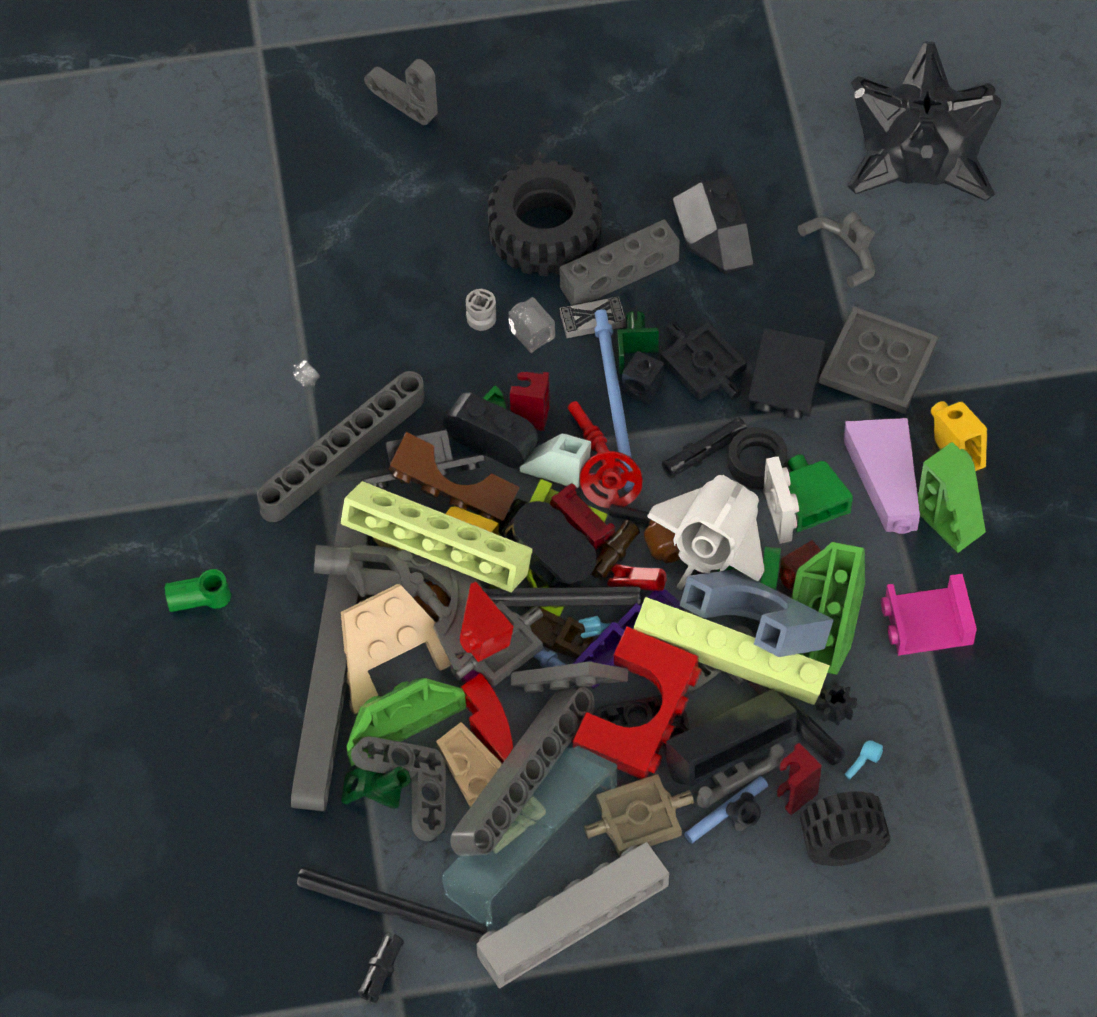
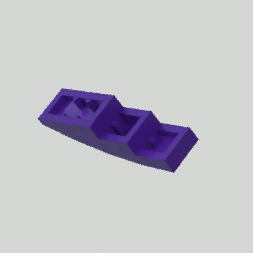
(603, 648)

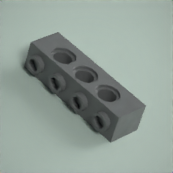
(619, 263)

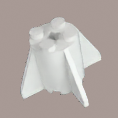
(714, 528)

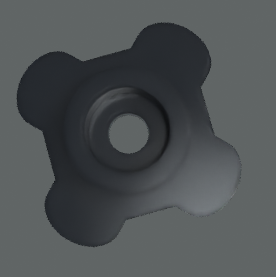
(749, 817)

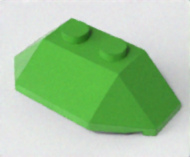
(833, 586)
(405, 711)

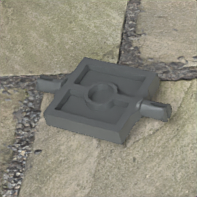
(522, 648)

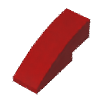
(488, 717)

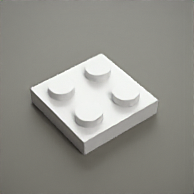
(779, 500)

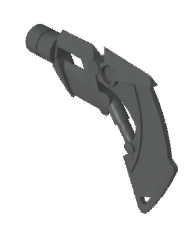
(409, 572)

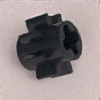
(836, 703)

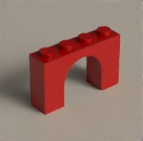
(672, 672)

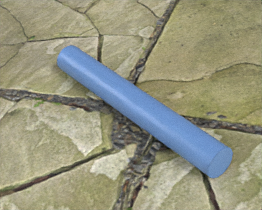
(719, 814)

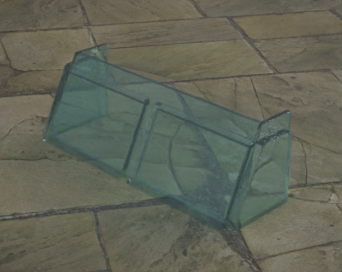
(479, 878)

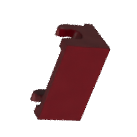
(532, 401)
(581, 516)
(803, 778)

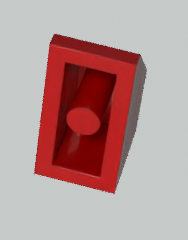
(484, 625)

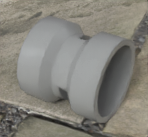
(481, 309)

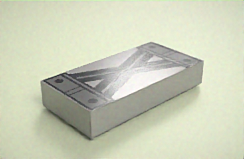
(581, 319)

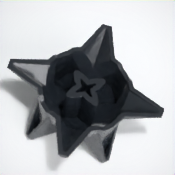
(924, 129)

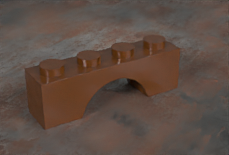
(416, 463)

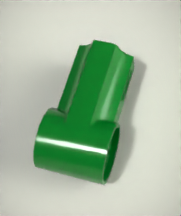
(196, 593)

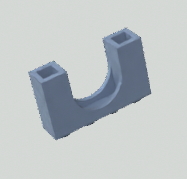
(784, 624)

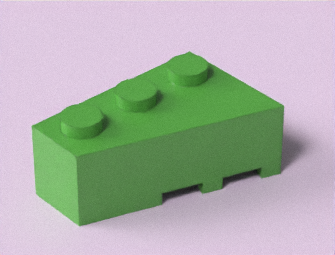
(951, 497)

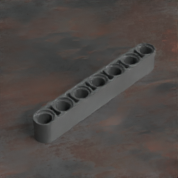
(338, 458)
(522, 772)

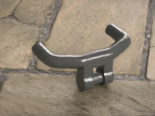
(856, 237)
(741, 777)

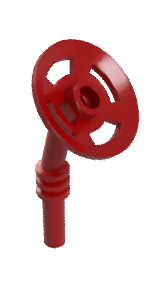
(609, 472)

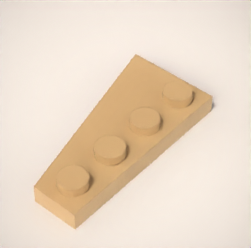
(468, 761)

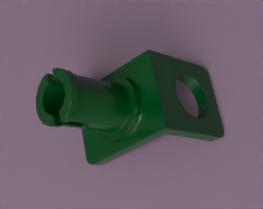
(636, 338)
(376, 786)

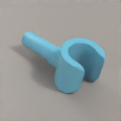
(593, 626)
(870, 751)

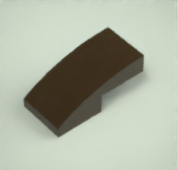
(560, 634)

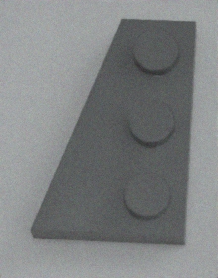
(568, 675)

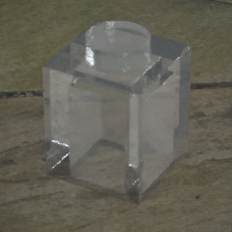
(531, 324)

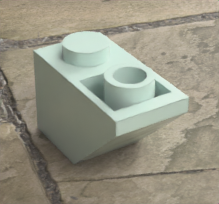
(559, 459)

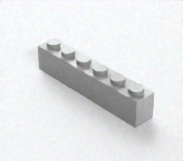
(572, 914)

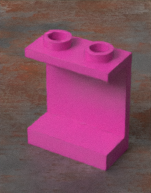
(930, 618)

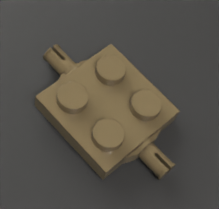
(639, 814)

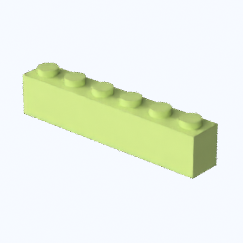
(732, 651)

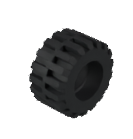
(844, 828)

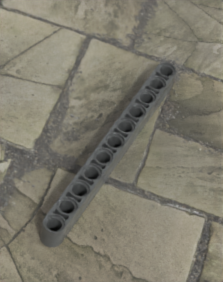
(327, 687)

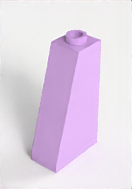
(886, 468)

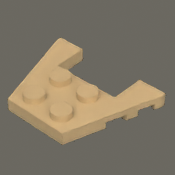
(380, 631)

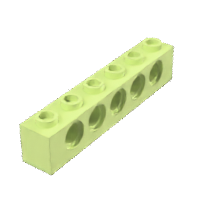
(436, 536)

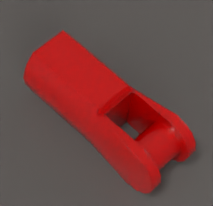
(644, 578)

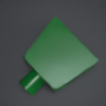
(818, 492)

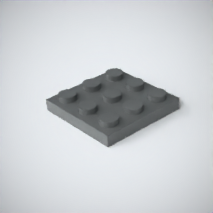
(879, 360)

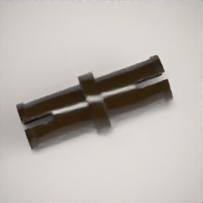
(615, 549)

